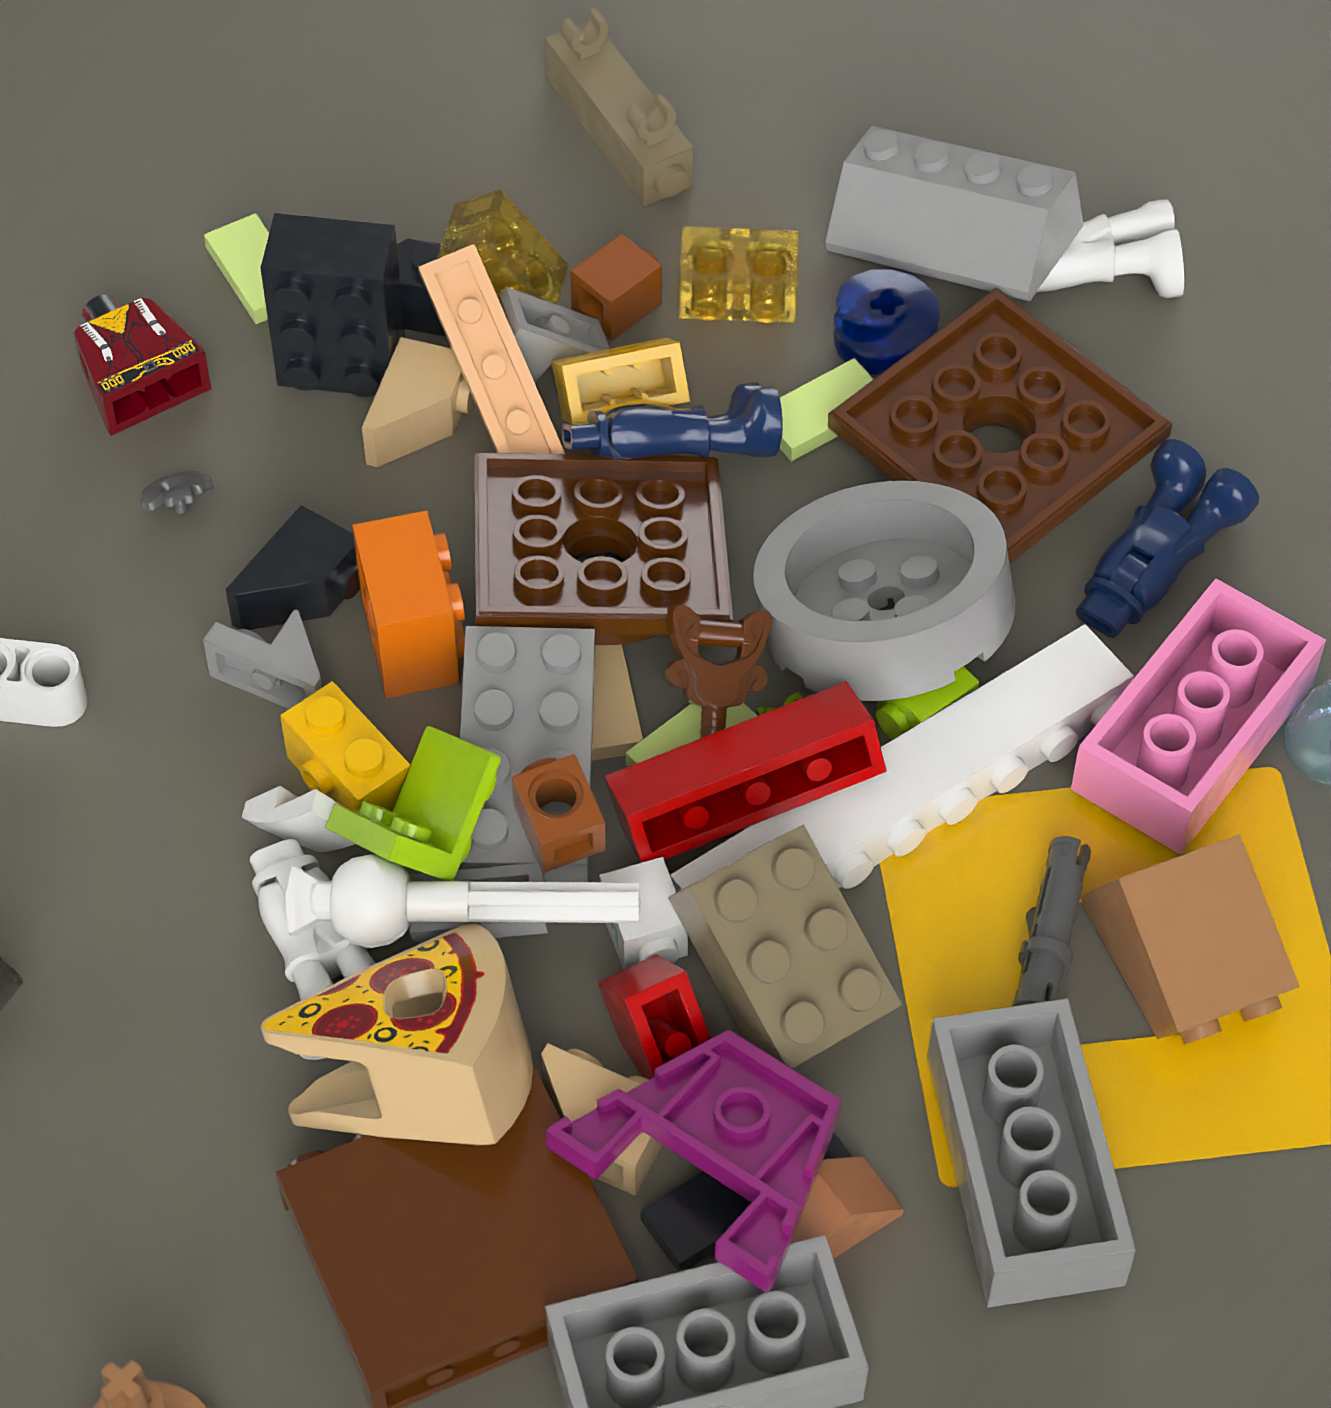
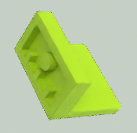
(433, 811)

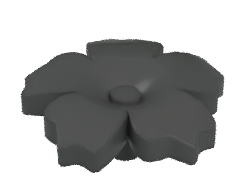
(175, 490)

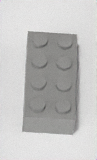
(527, 701)
(1029, 1153)
(713, 1340)

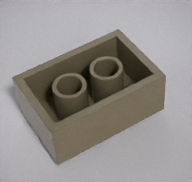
(785, 949)

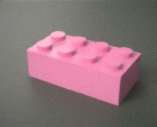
(1197, 715)

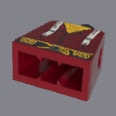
(137, 361)

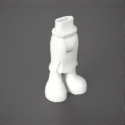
(1147, 248)
(316, 952)

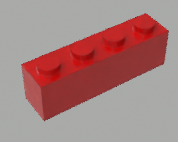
(746, 773)

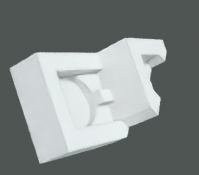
(296, 818)

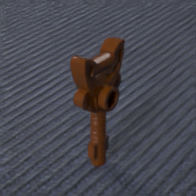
(710, 684)

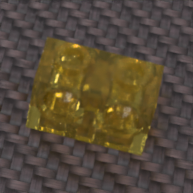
(508, 246)
(739, 274)

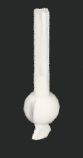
(376, 901)

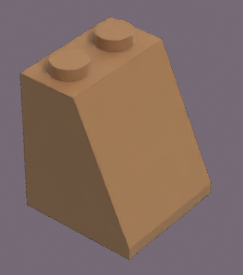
(1194, 940)

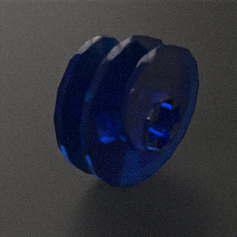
(883, 318)

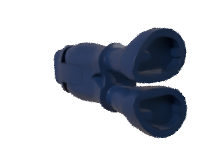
(644, 430)
(1160, 542)

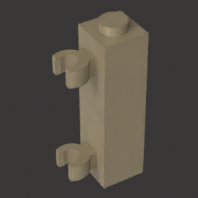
(619, 110)

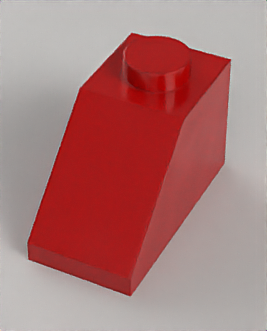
(654, 1013)

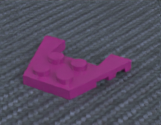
(736, 1120)

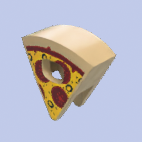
(427, 1043)

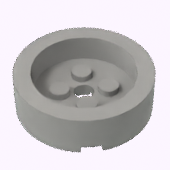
(878, 541)

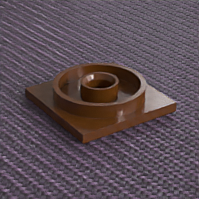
(1010, 373)
(552, 508)

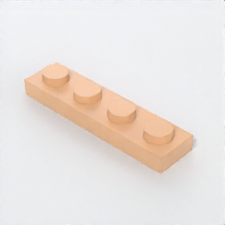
(489, 354)

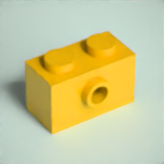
(620, 377)
(342, 751)

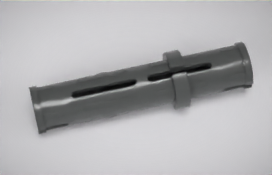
(1048, 949)

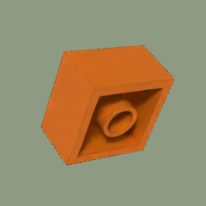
(410, 603)

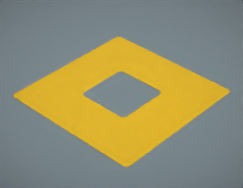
(958, 940)

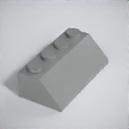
(953, 212)

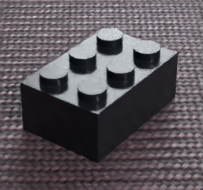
(332, 302)

